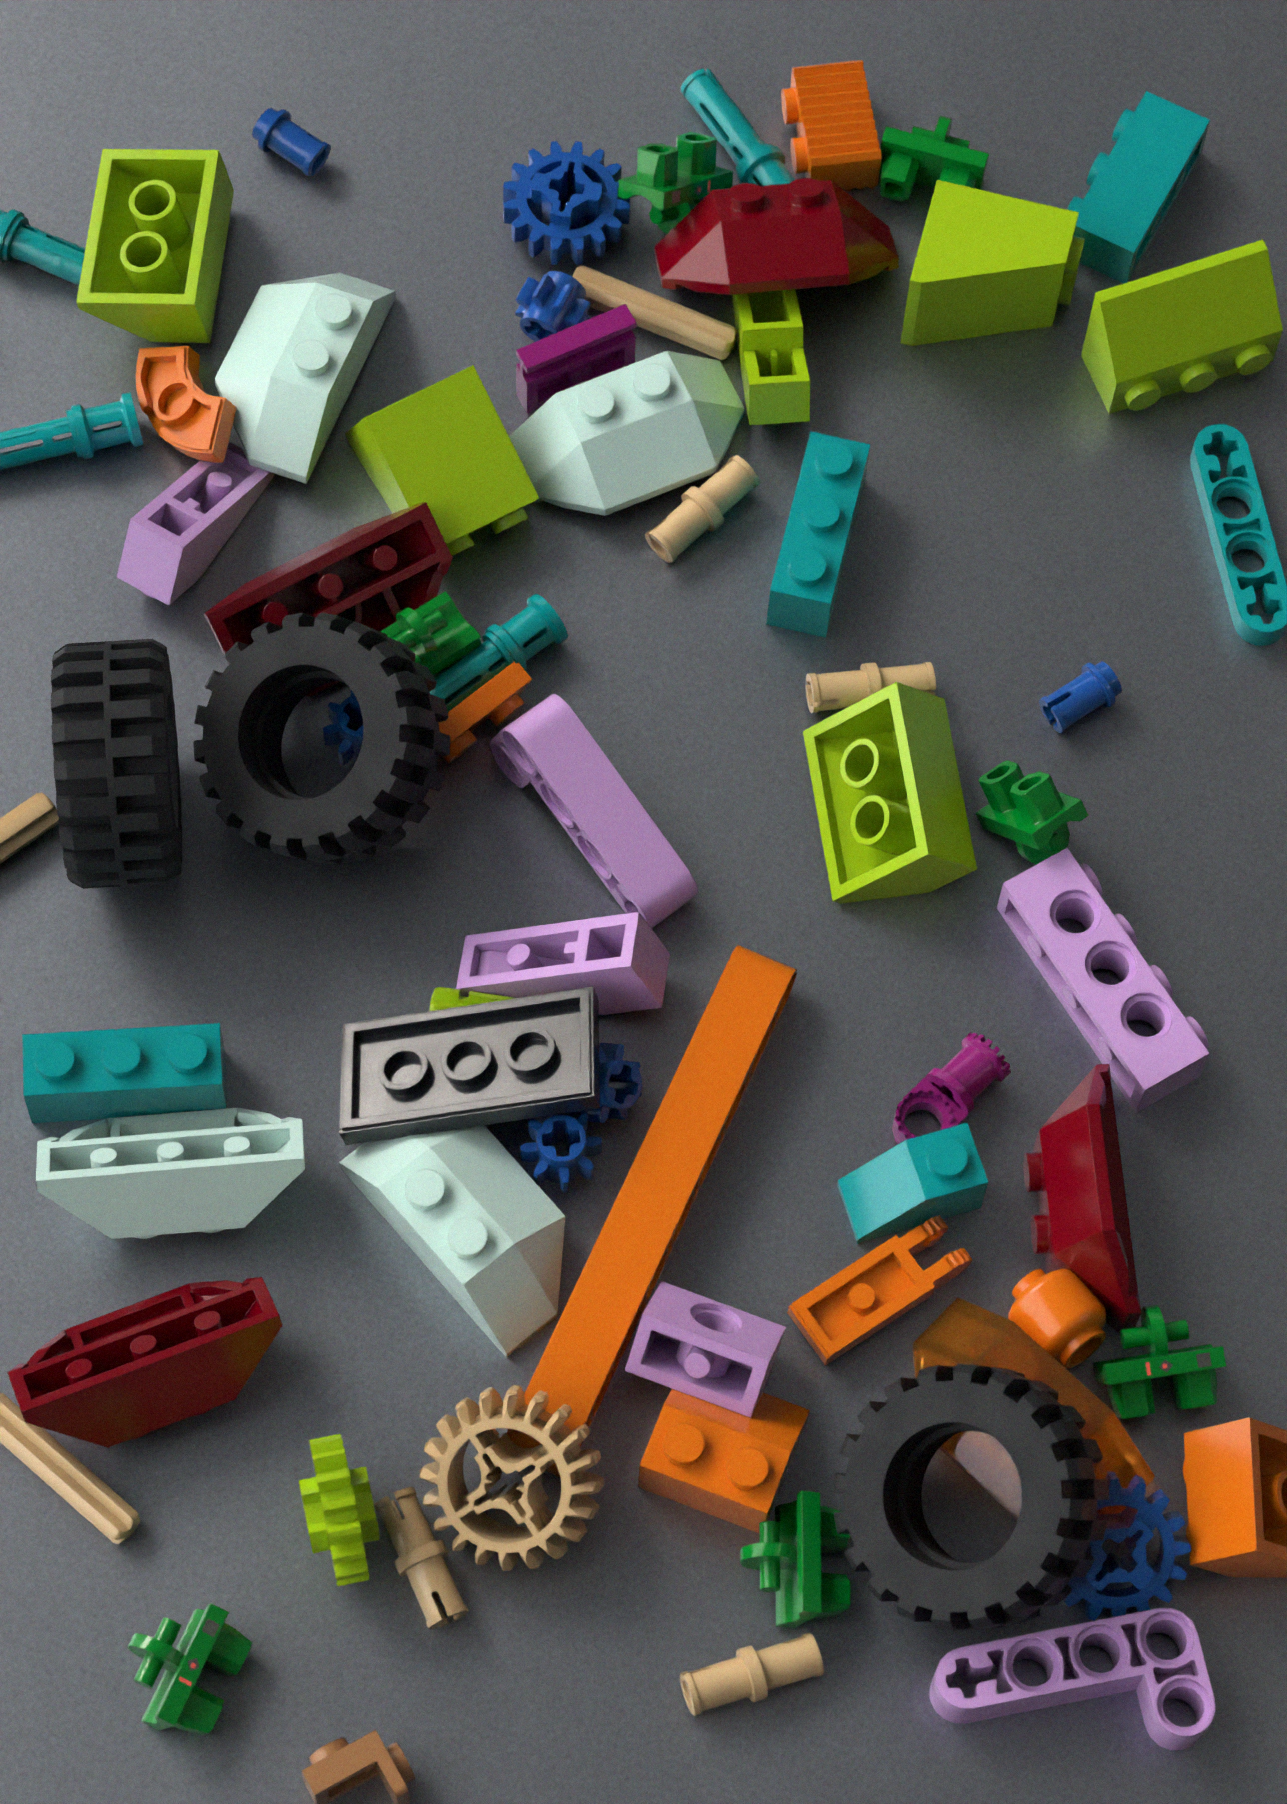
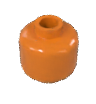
(1059, 1315)

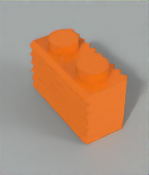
(833, 124)

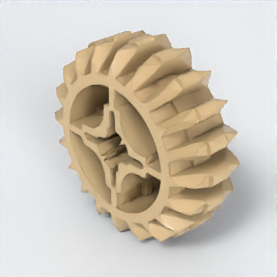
(522, 1501)

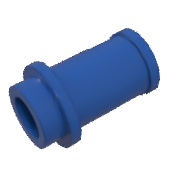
(284, 137)
(1081, 696)

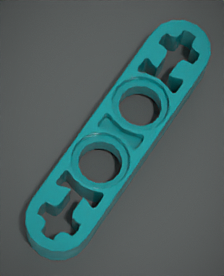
(1236, 534)

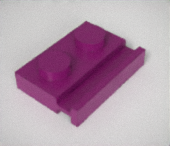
(575, 356)

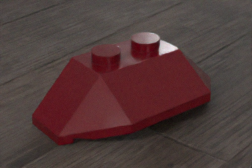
(775, 240)
(357, 575)
(1084, 1198)
(148, 1362)

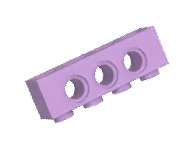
(1139, 1065)

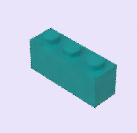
(1136, 183)
(818, 534)
(123, 1072)

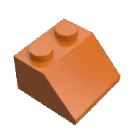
(722, 1458)
(1237, 1498)

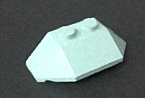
(298, 366)
(630, 433)
(171, 1170)
(471, 1223)

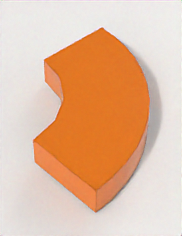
(178, 405)

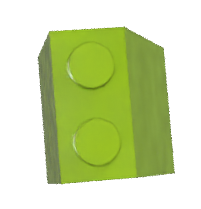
(989, 266)
(446, 452)

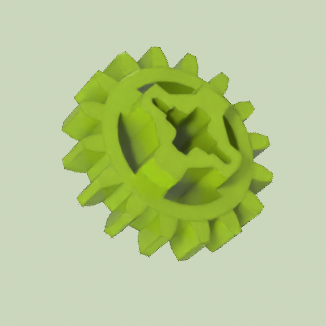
(339, 1510)

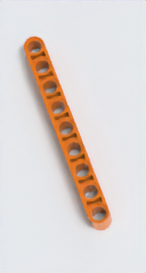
(660, 1189)

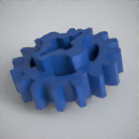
(540, 191)
(1135, 1528)

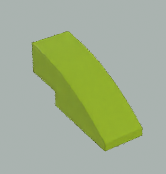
(772, 357)

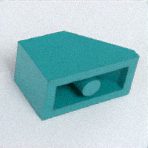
(915, 1183)

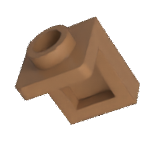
(345, 1766)

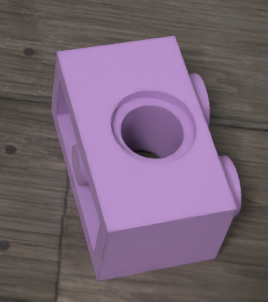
(705, 1348)

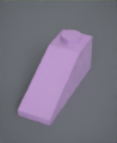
(189, 524)
(609, 953)

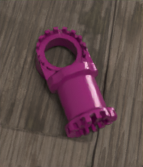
(953, 1088)

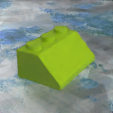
(157, 242)
(1183, 328)
(889, 797)

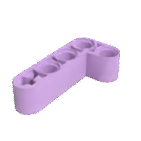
(595, 808)
(1071, 1681)

